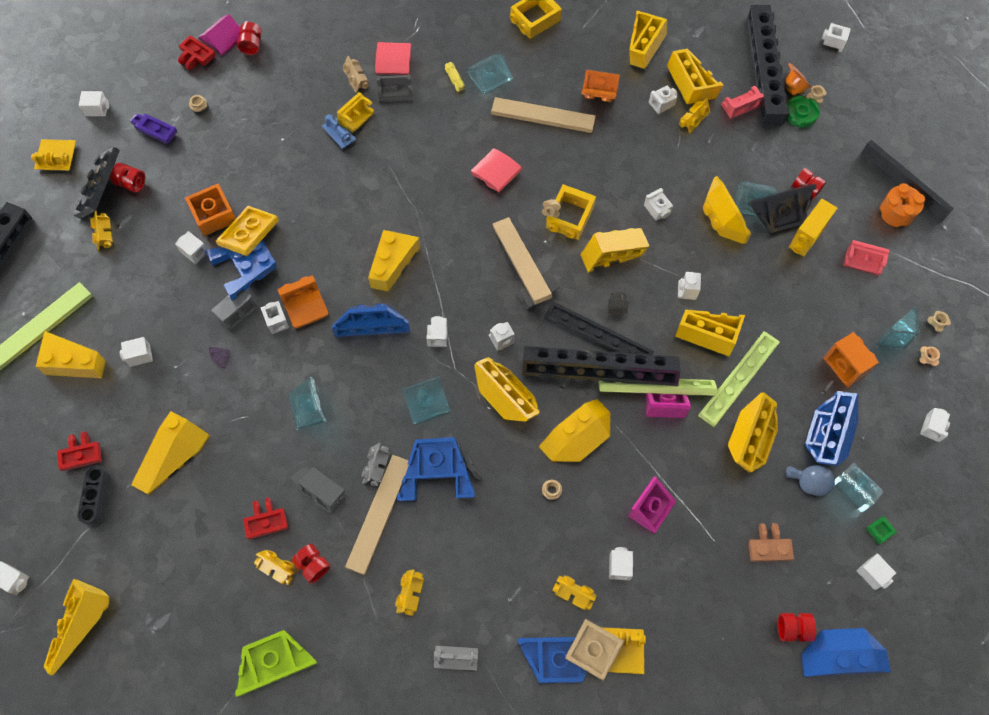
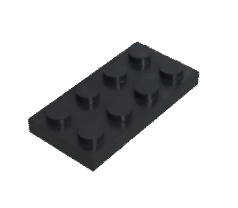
(96, 182)

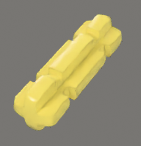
(454, 76)

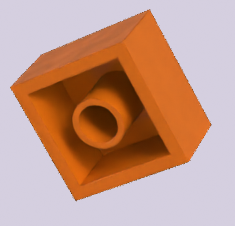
(210, 209)
(851, 359)

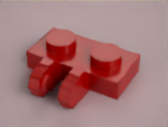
(197, 51)
(80, 455)
(265, 523)

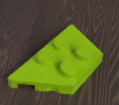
(271, 661)

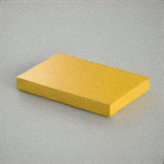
(247, 230)

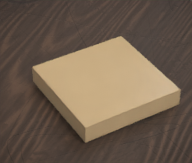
(594, 649)

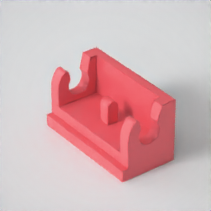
(742, 103)
(866, 257)

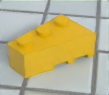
(646, 38)
(692, 78)
(614, 246)
(391, 258)
(710, 330)
(68, 358)

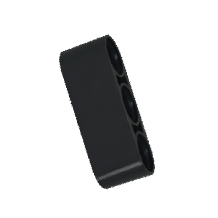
(89, 488)

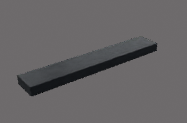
(902, 175)
(593, 331)

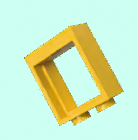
(550, 7)
(576, 198)
(812, 227)

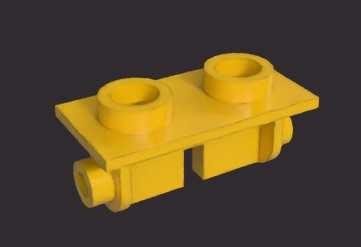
(699, 112)
(101, 237)
(283, 569)
(582, 594)
(406, 601)

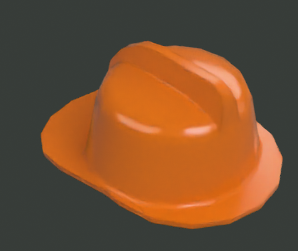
(796, 81)

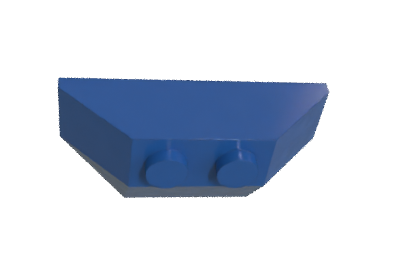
(370, 321)
(833, 429)
(844, 654)

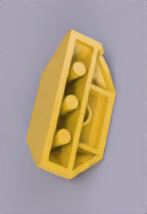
(725, 214)
(505, 391)
(754, 433)
(578, 434)

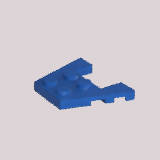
(250, 267)
(435, 460)

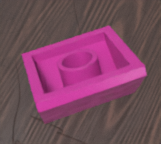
(221, 35)
(667, 405)
(652, 506)

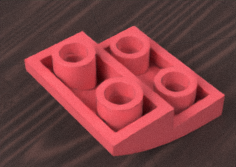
(393, 58)
(496, 170)

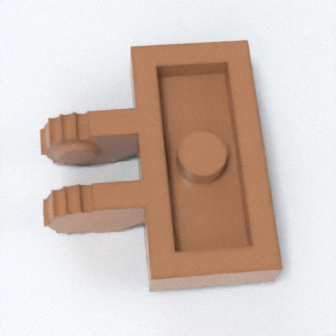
(770, 549)

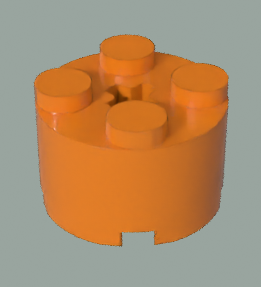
(901, 205)

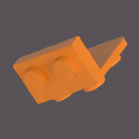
(600, 85)
(303, 302)

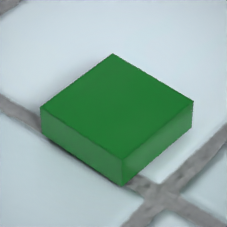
(881, 530)

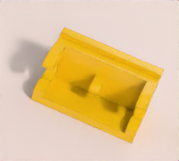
(355, 113)

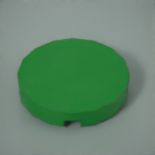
(803, 111)

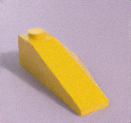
(170, 449)
(83, 609)

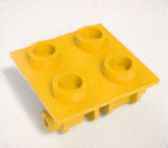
(54, 155)
(631, 654)

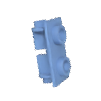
(337, 132)

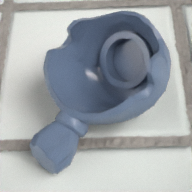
(814, 479)

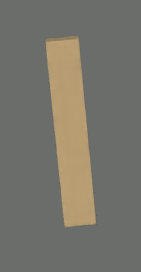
(543, 115)
(522, 261)
(377, 516)

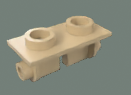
(354, 73)

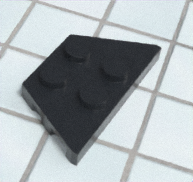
(783, 208)

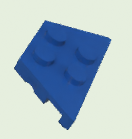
(548, 659)

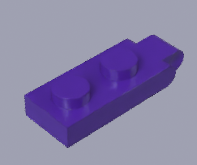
(154, 127)

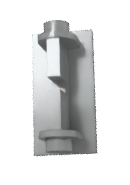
(376, 456)
(456, 658)

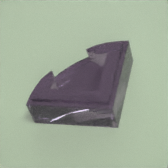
(219, 356)

